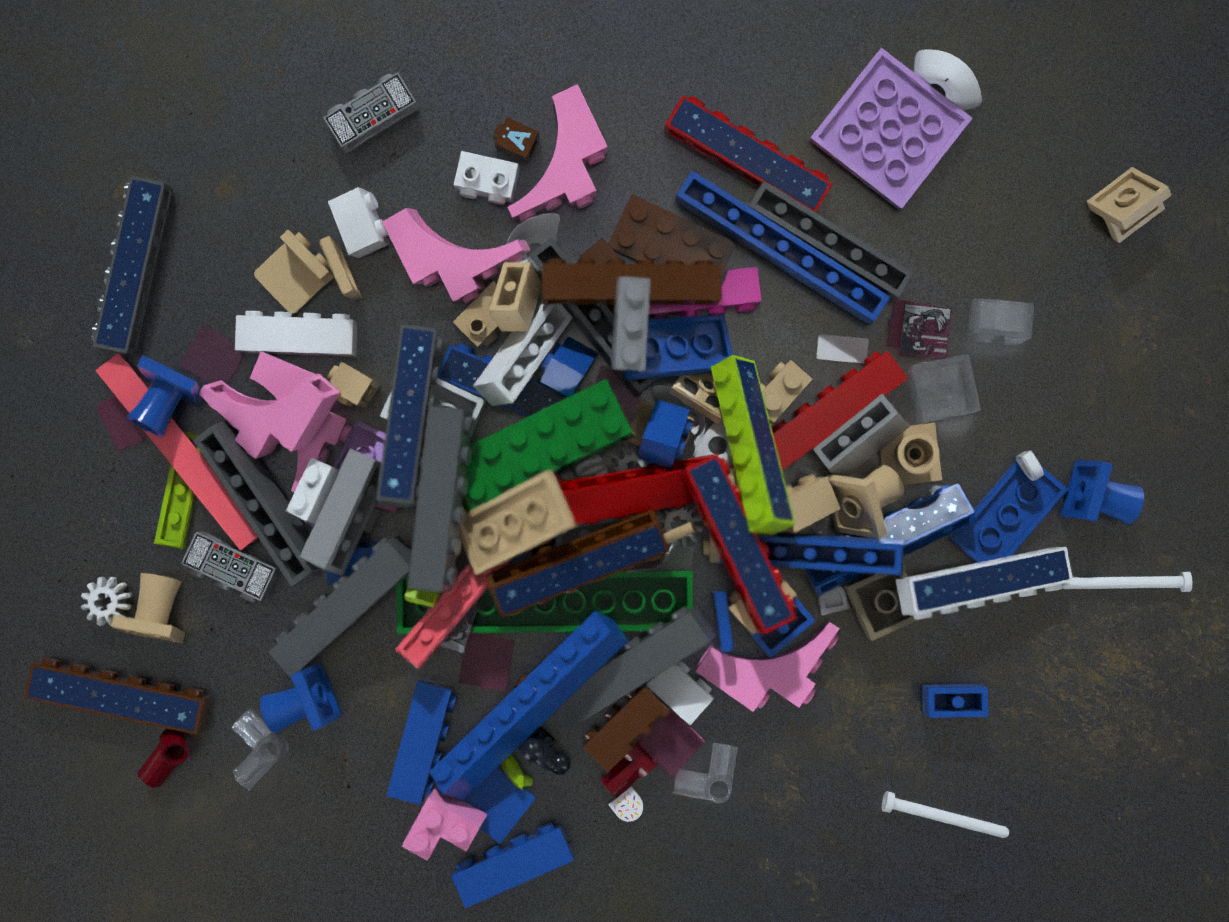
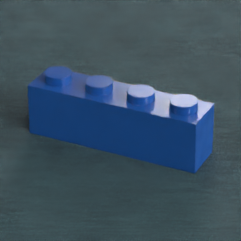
(420, 741)
(512, 865)

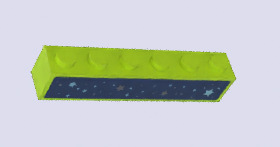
(752, 446)

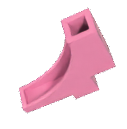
(566, 177)
(430, 255)
(280, 380)
(267, 422)
(785, 673)

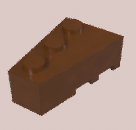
(624, 726)

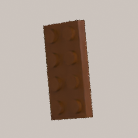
(661, 236)

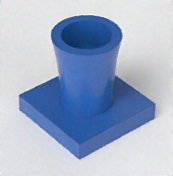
(162, 396)
(1094, 493)
(309, 698)

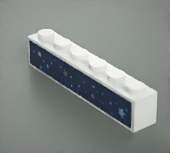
(983, 581)

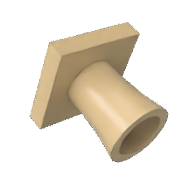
(927, 462)
(862, 501)
(153, 610)

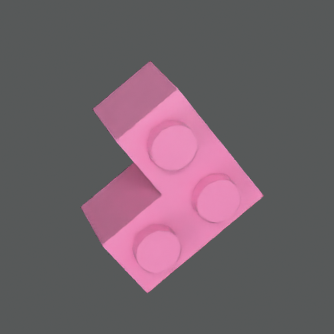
(446, 819)

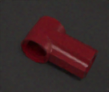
(164, 758)
(628, 770)

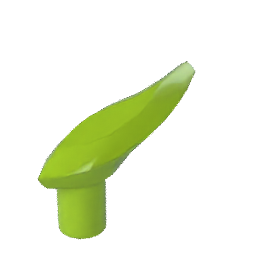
(515, 773)

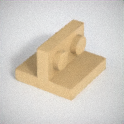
(1129, 202)

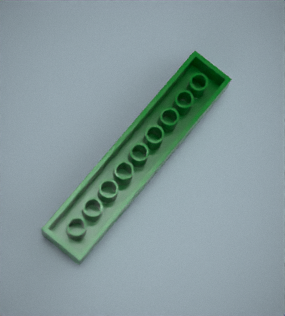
(629, 598)

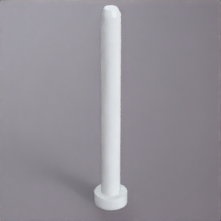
(1183, 581)
(890, 802)

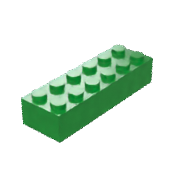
(545, 442)

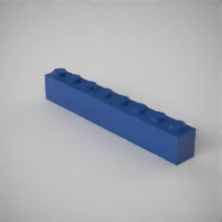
(781, 248)
(528, 706)

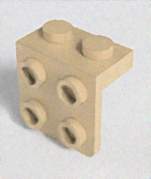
(294, 272)

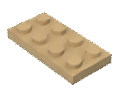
(515, 522)

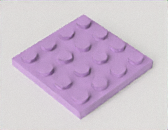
(890, 129)

